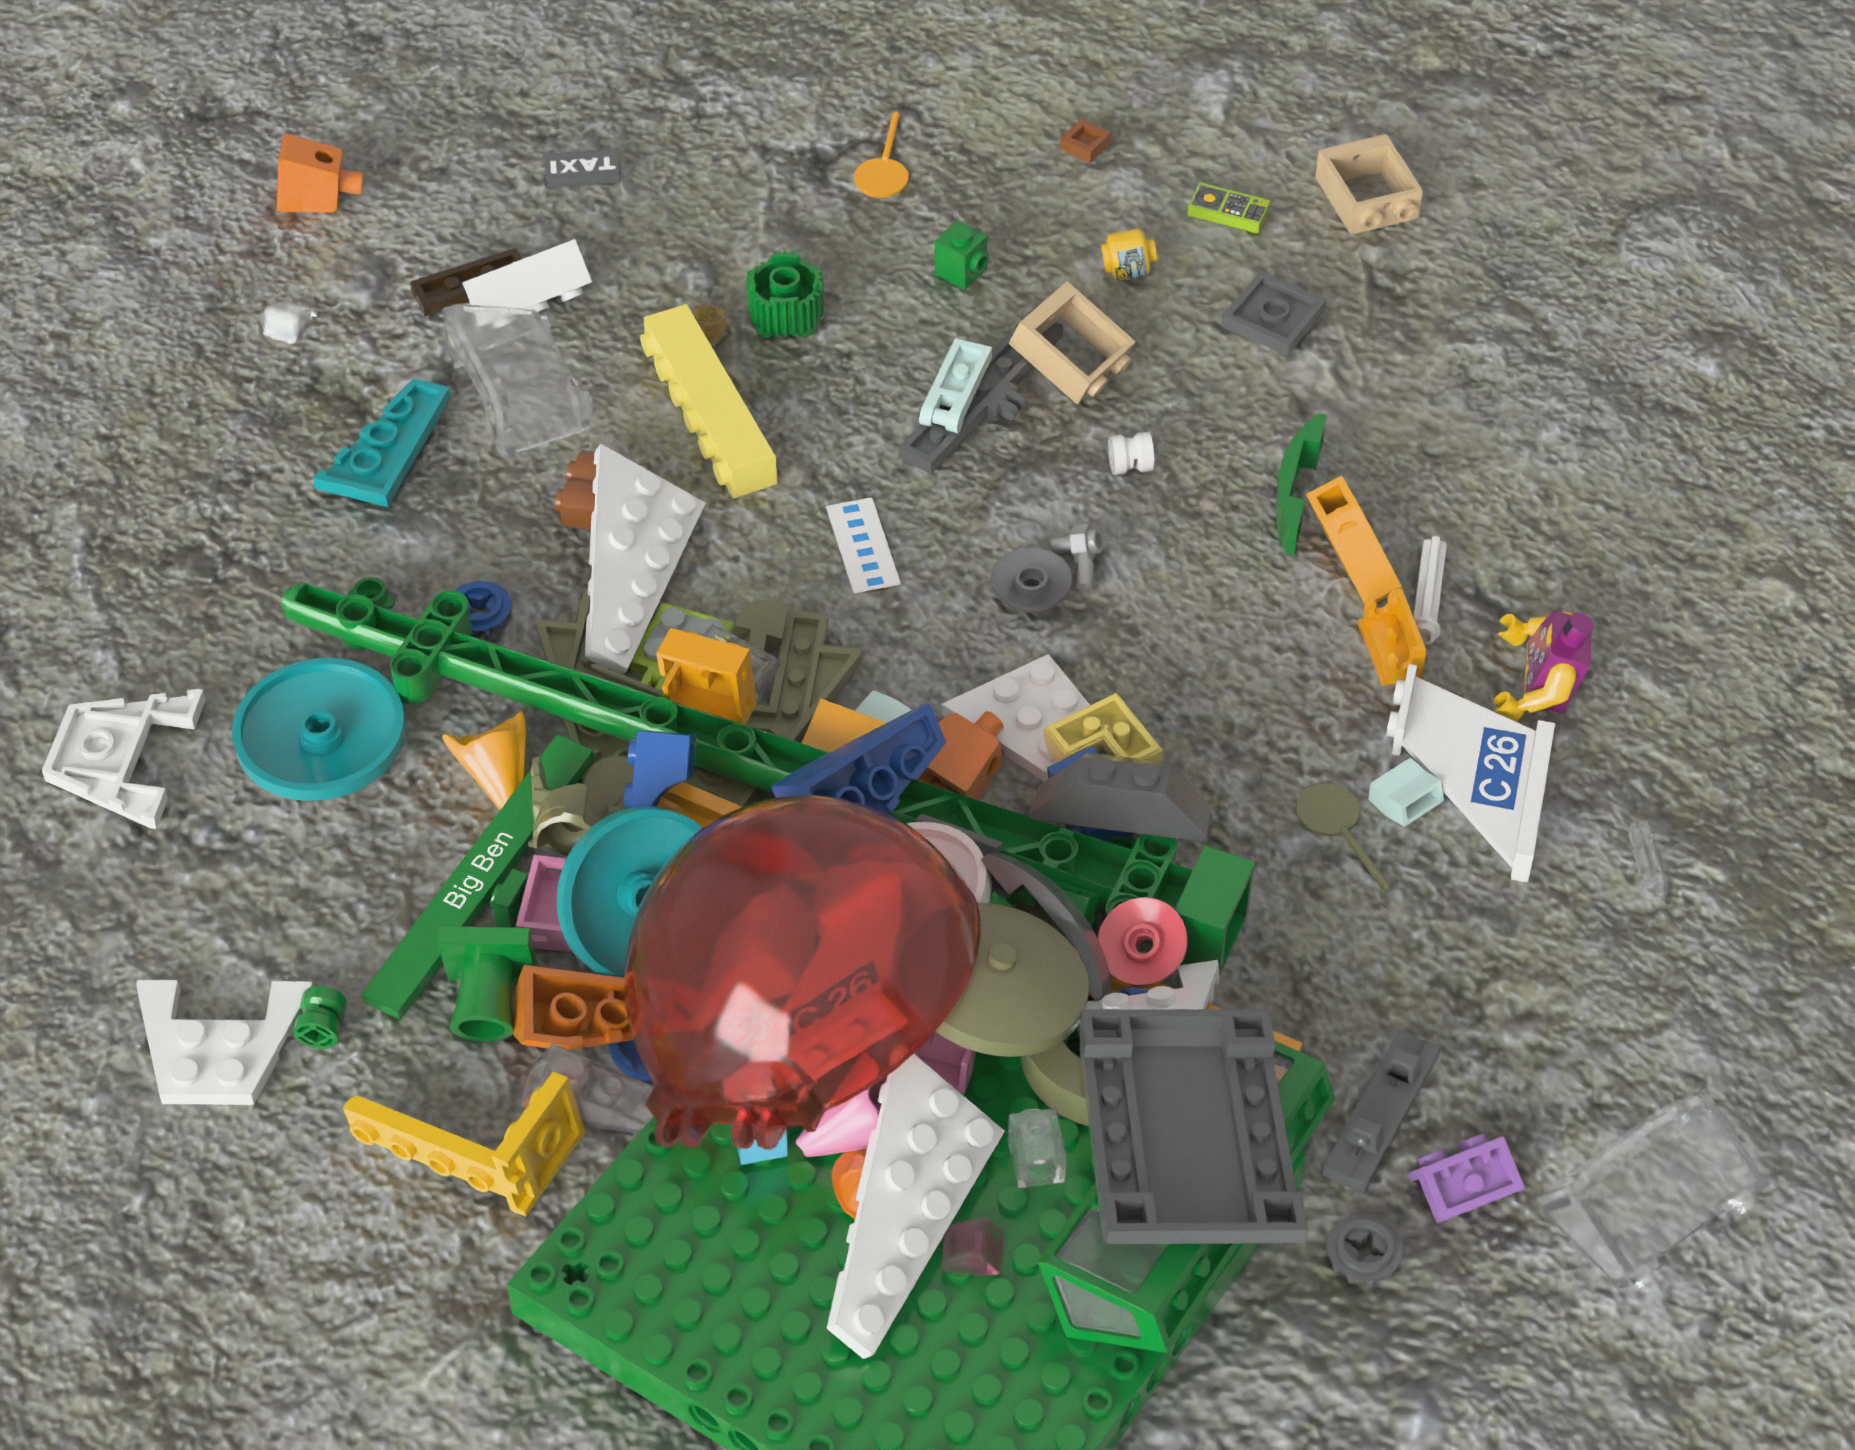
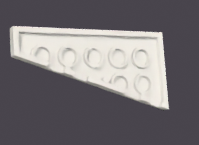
(634, 548)
(1025, 704)
(910, 1188)

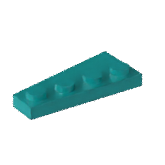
(387, 448)

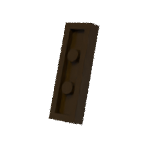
(447, 287)

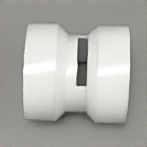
(1131, 453)

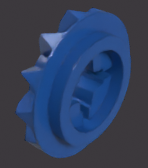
(488, 595)

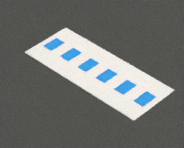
(863, 545)

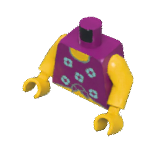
(1555, 661)

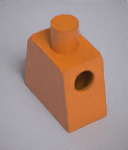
(312, 176)
(968, 757)

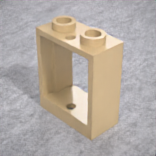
(1375, 156)
(1090, 324)

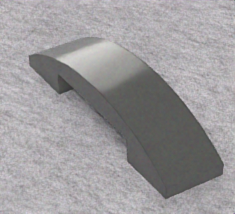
(1017, 876)

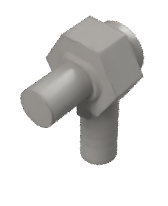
(1084, 544)

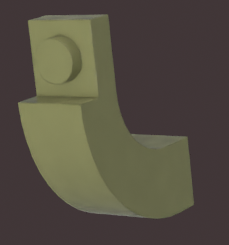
(1058, 1081)

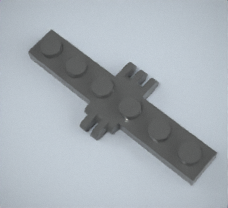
(995, 396)

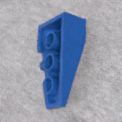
(874, 766)

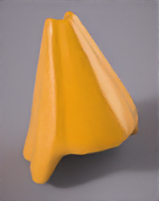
(494, 757)

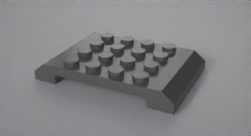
(1188, 1127)

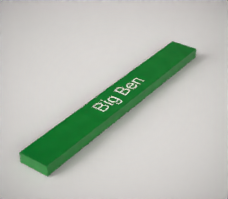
(471, 883)

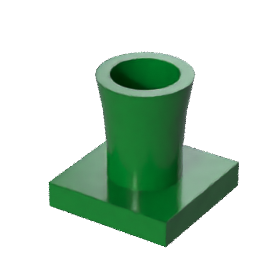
(486, 965)

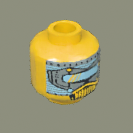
(1128, 254)

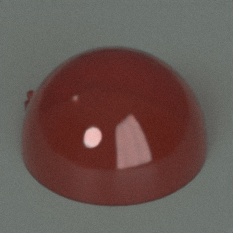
(791, 965)

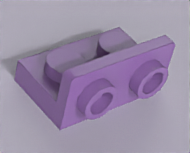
(1469, 1178)

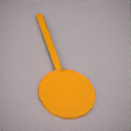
(882, 175)

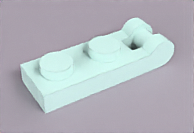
(955, 385)

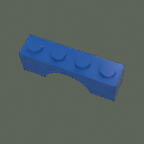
(659, 764)

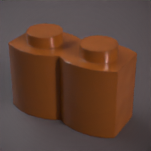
(576, 499)

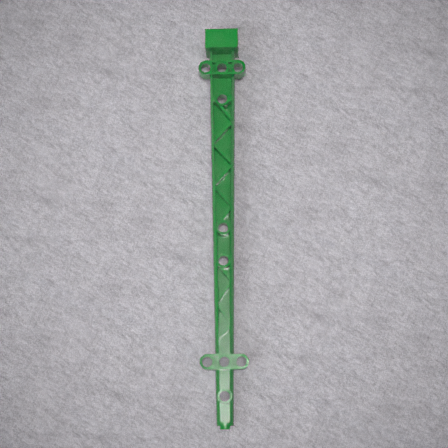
(439, 644)

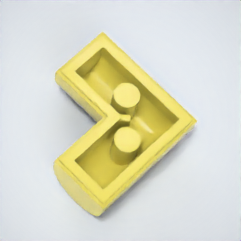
(1105, 726)

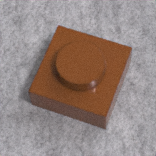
(1085, 141)

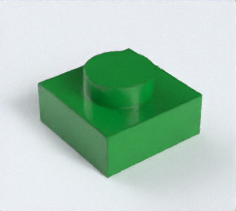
(508, 898)

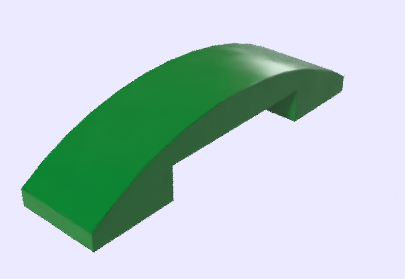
(1302, 452)

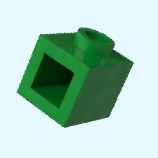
(960, 255)

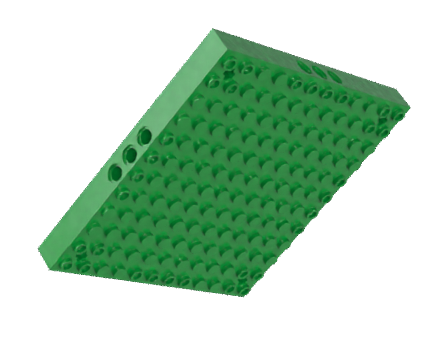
(722, 1277)

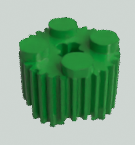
(785, 296)

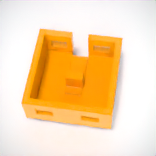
(707, 675)

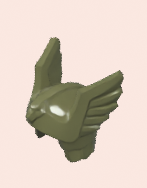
(565, 812)

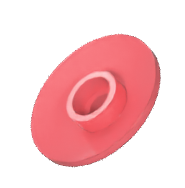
(1140, 921)

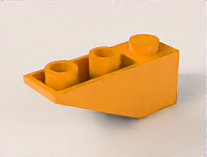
(1353, 540)

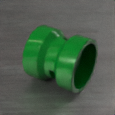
(319, 1021)

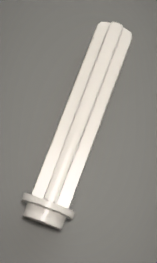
(1429, 588)

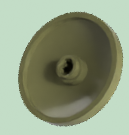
(1022, 987)

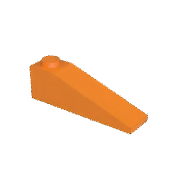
(569, 1009)

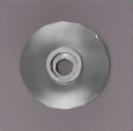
(1031, 579)

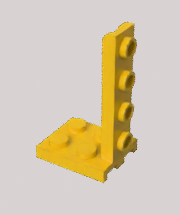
(519, 1167)

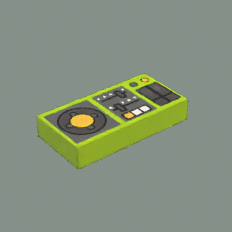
(1228, 207)

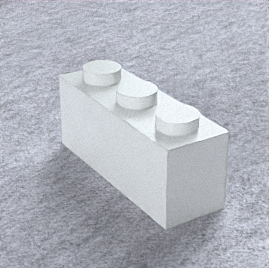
(532, 280)

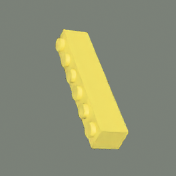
(709, 401)

